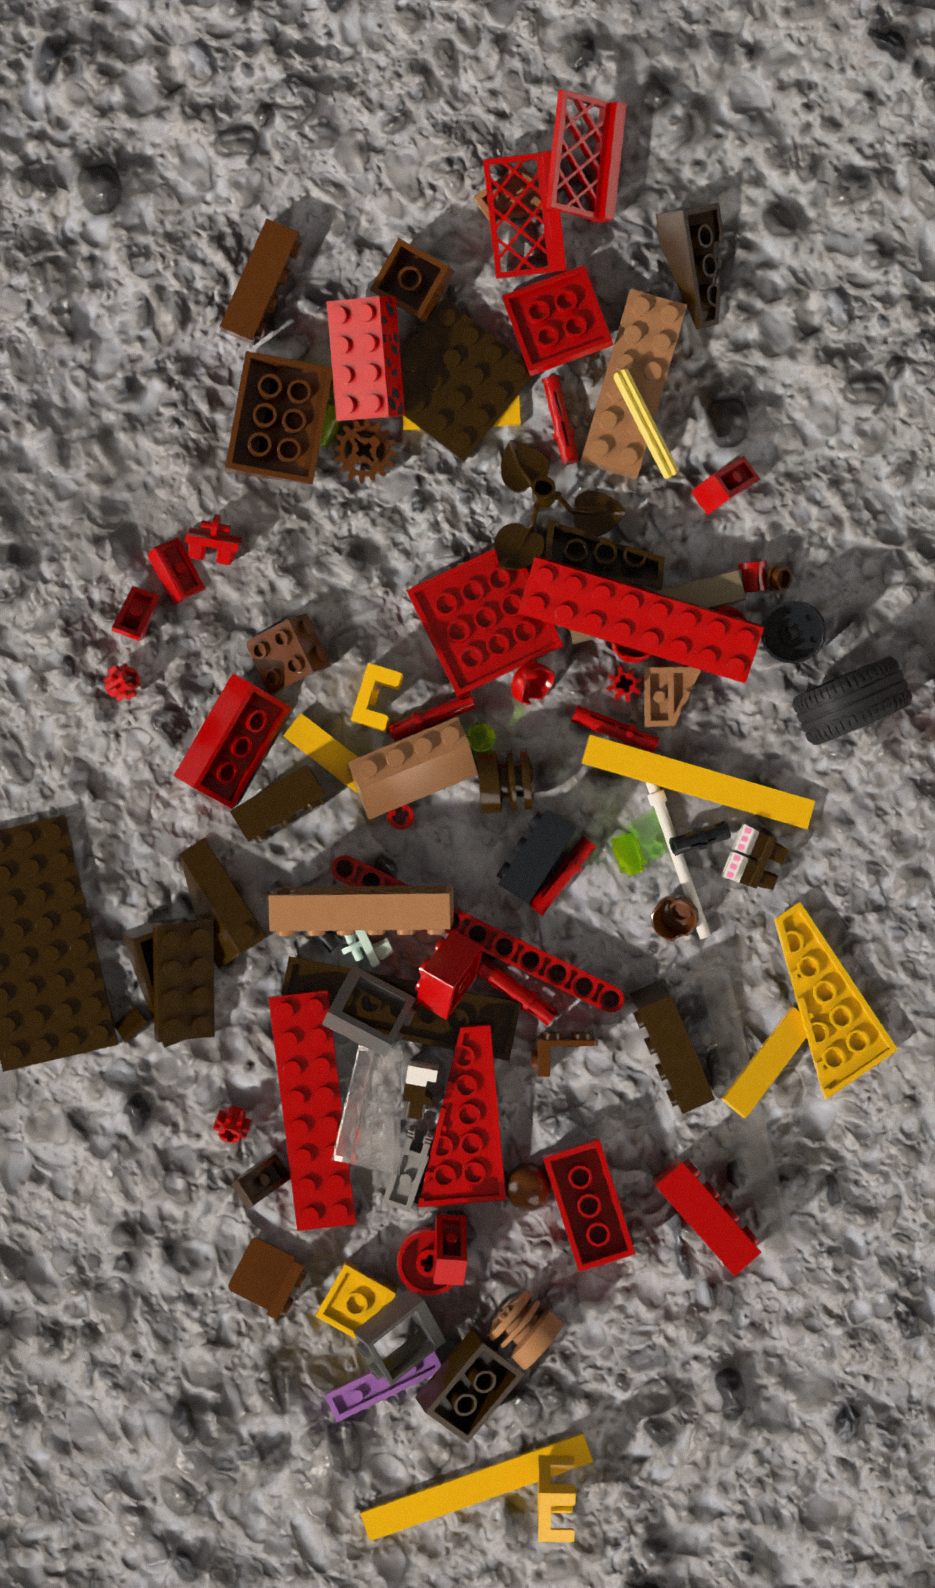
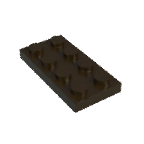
(183, 980)

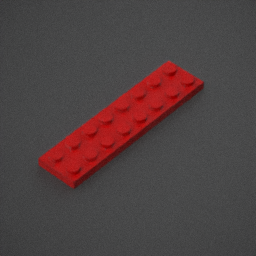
(640, 619)
(311, 1109)

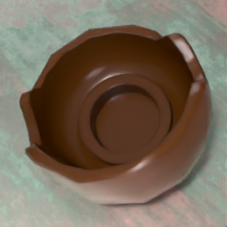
(674, 917)
(528, 1186)

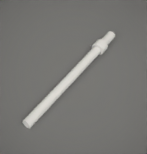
(657, 799)

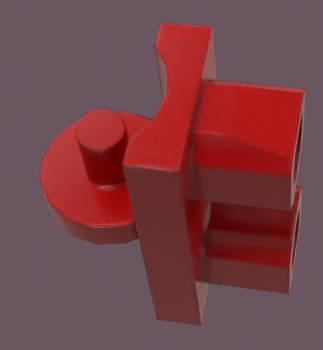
(201, 539)

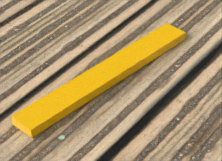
(698, 782)
(469, 1488)

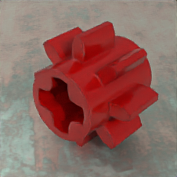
(627, 676)
(122, 682)
(232, 1124)

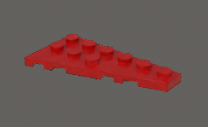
(467, 1142)

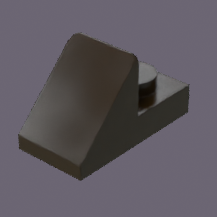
(260, 1181)

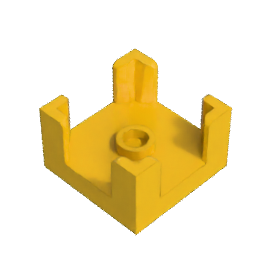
(369, 694)
(353, 1299)
(554, 1498)

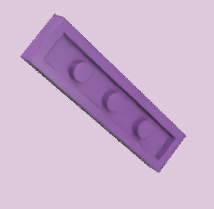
(368, 1390)

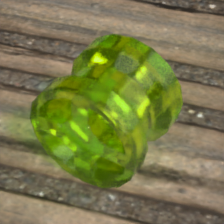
(479, 741)

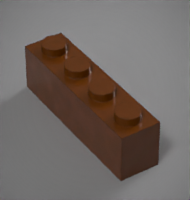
(260, 282)

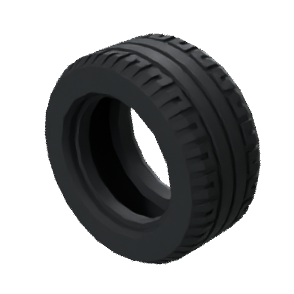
(852, 700)

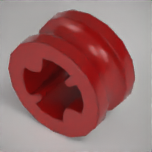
(409, 820)

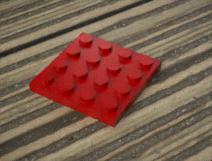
(477, 622)

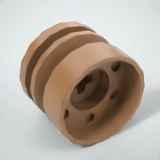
(524, 1329)

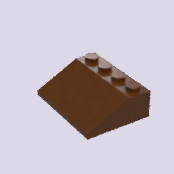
(278, 418)

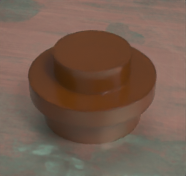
(778, 578)

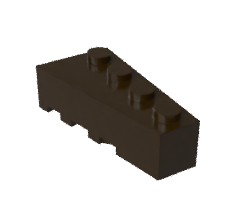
(604, 556)
(672, 1047)

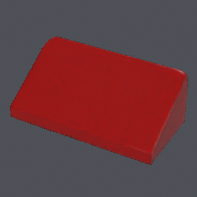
(175, 571)

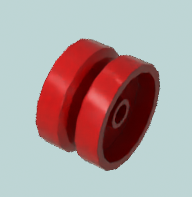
(411, 1264)

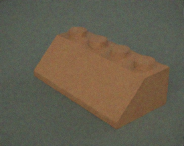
(412, 768)

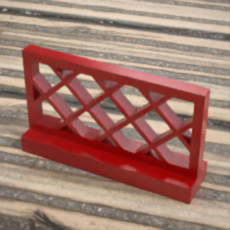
(603, 161)
(551, 218)

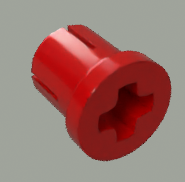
(753, 575)

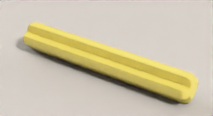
(645, 423)

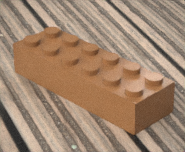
(646, 349)
(361, 908)

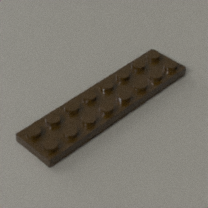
(426, 1026)

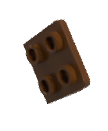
(288, 653)
(541, 1056)
(267, 1277)

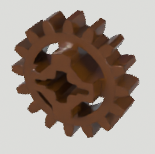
(374, 442)

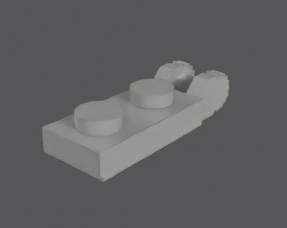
(403, 1188)

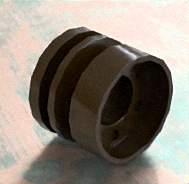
(504, 780)

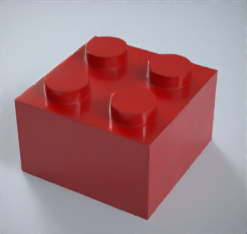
(448, 973)

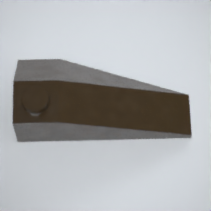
(218, 899)

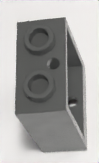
(359, 1031)
(409, 1353)

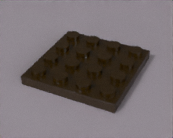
(458, 380)

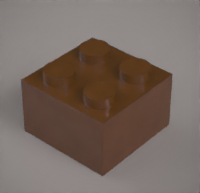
(413, 278)

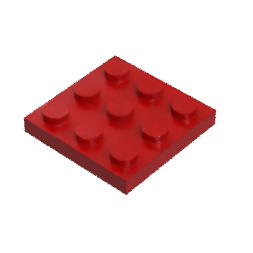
(557, 320)

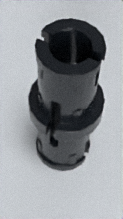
(699, 838)

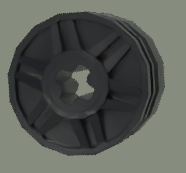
(778, 640)

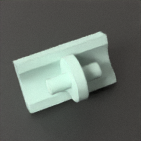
(374, 952)

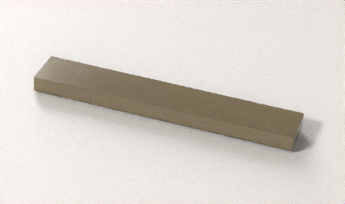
(708, 593)

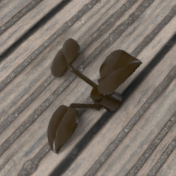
(527, 468)

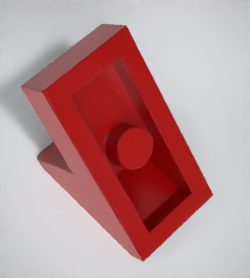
(136, 613)

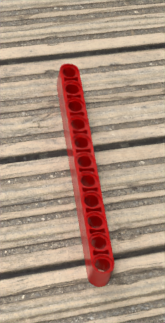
(494, 934)

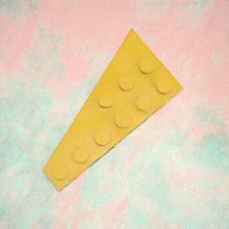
(836, 1018)

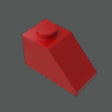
(725, 485)
(450, 1250)

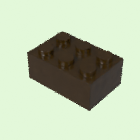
(279, 805)
(469, 1386)

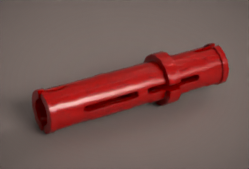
(567, 452)
(437, 714)
(607, 726)
(562, 876)
(518, 993)

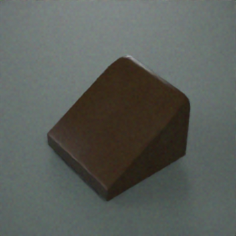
(131, 1024)

